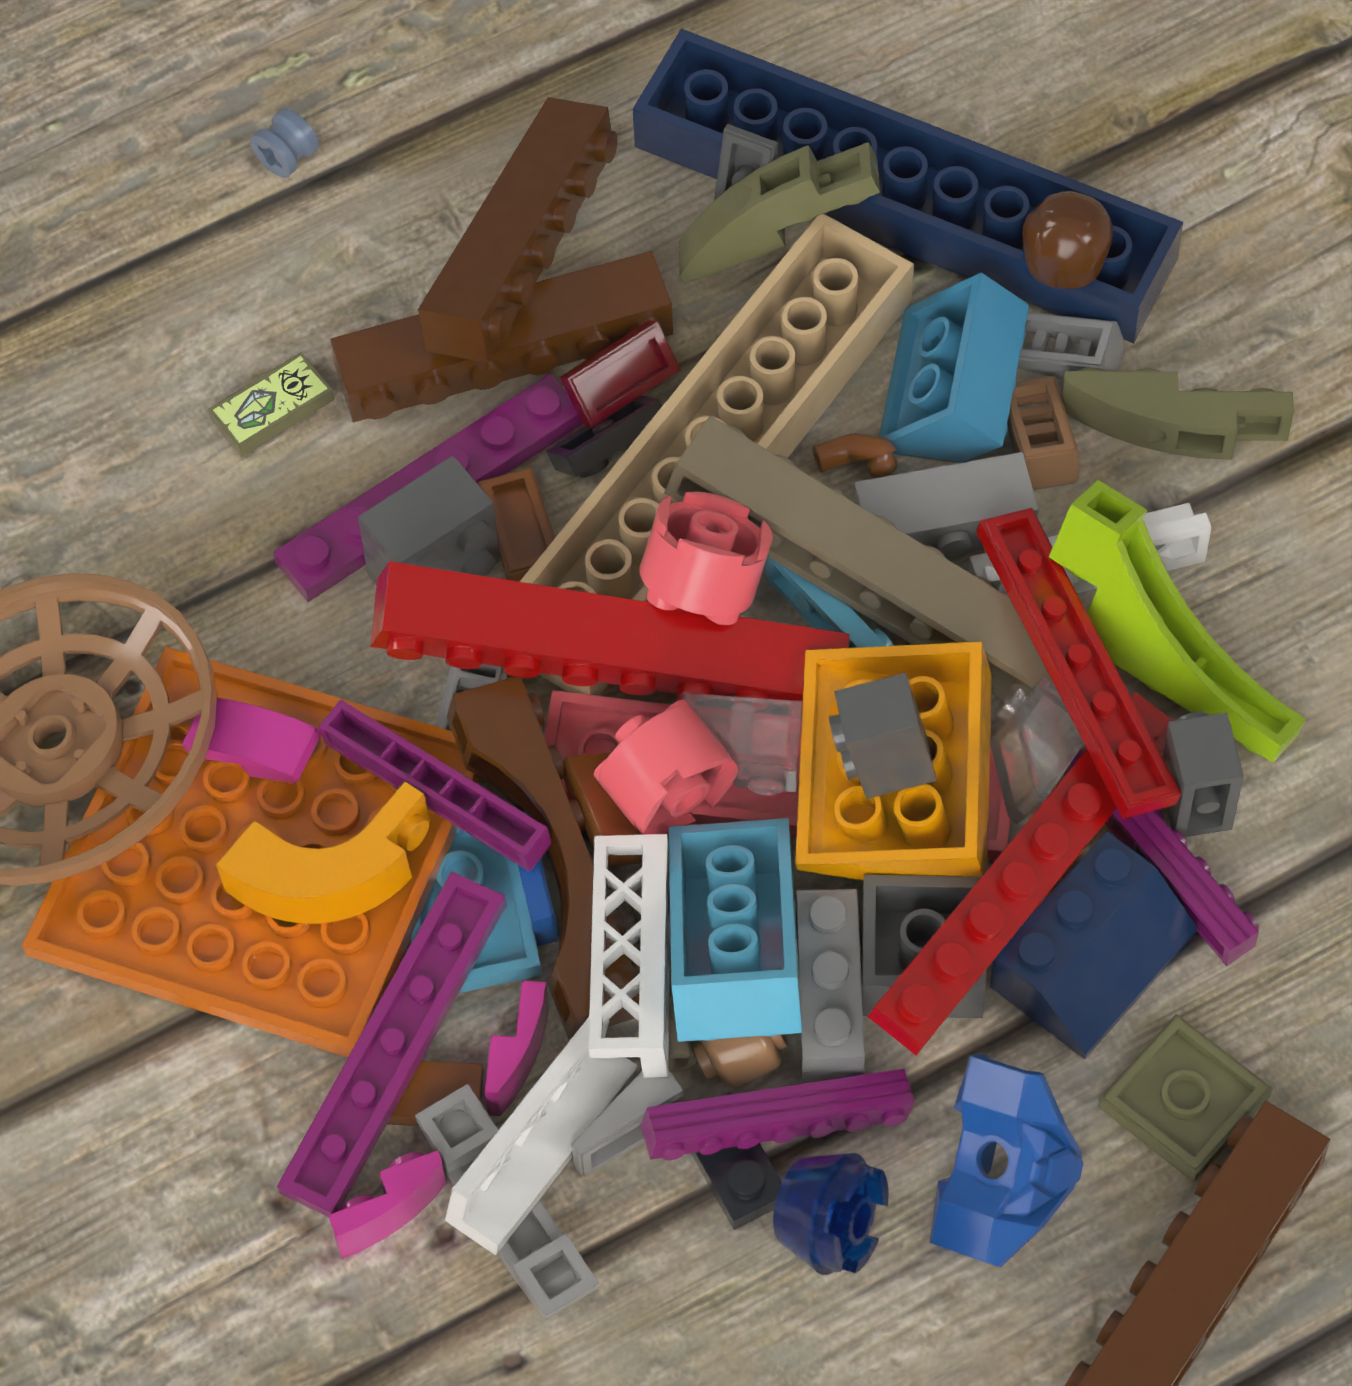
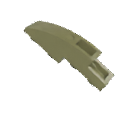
(755, 211)
(1153, 413)

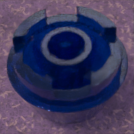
(828, 1211)

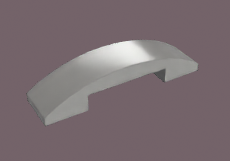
(537, 1252)

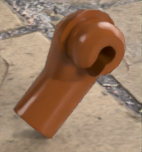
(857, 447)

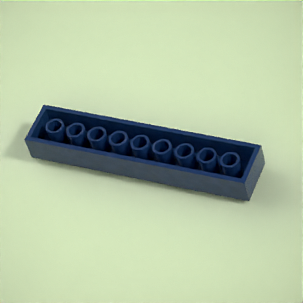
(938, 190)

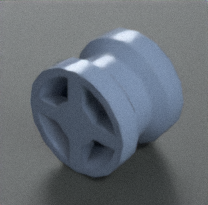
(284, 143)

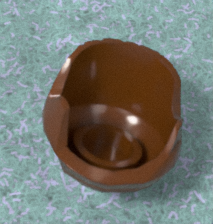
(1067, 240)

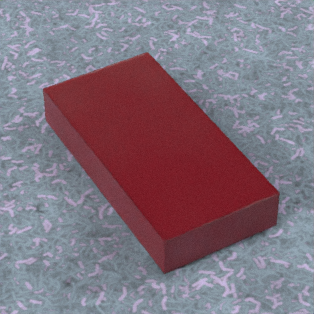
(620, 373)

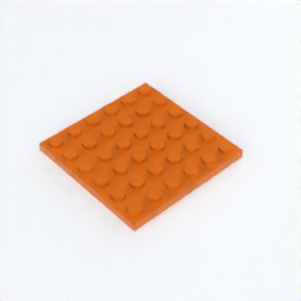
(162, 913)

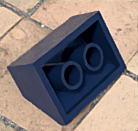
(1093, 946)

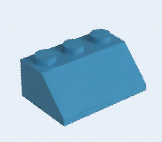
(955, 372)

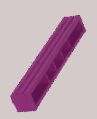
(444, 789)
(1189, 877)
(777, 1114)

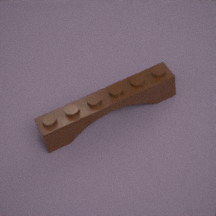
(505, 746)

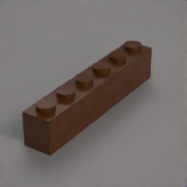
(517, 230)
(562, 323)
(1208, 1253)

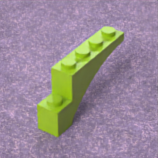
(1154, 630)

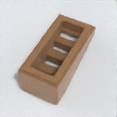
(1050, 462)

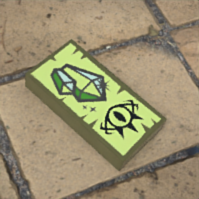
(271, 404)

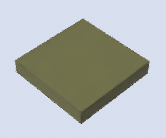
(1184, 1097)

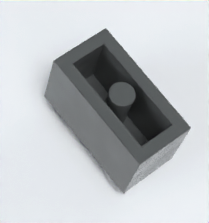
(882, 736)
(1206, 770)

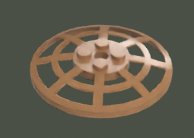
(91, 723)

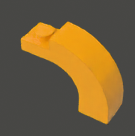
(331, 881)

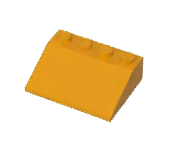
(918, 829)

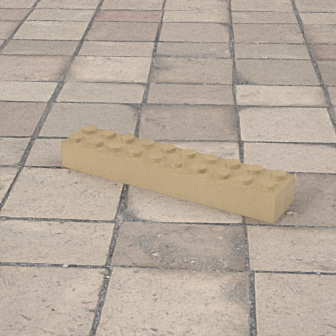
(763, 374)

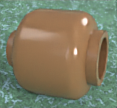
(740, 1059)

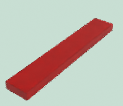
(1078, 664)

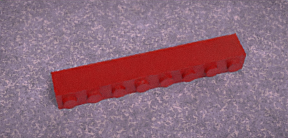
(587, 636)

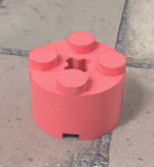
(704, 557)
(666, 769)

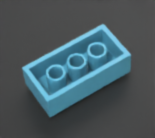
(733, 930)

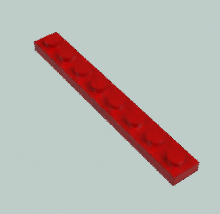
(1002, 899)

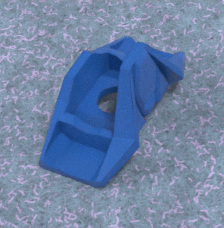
(1000, 1215)

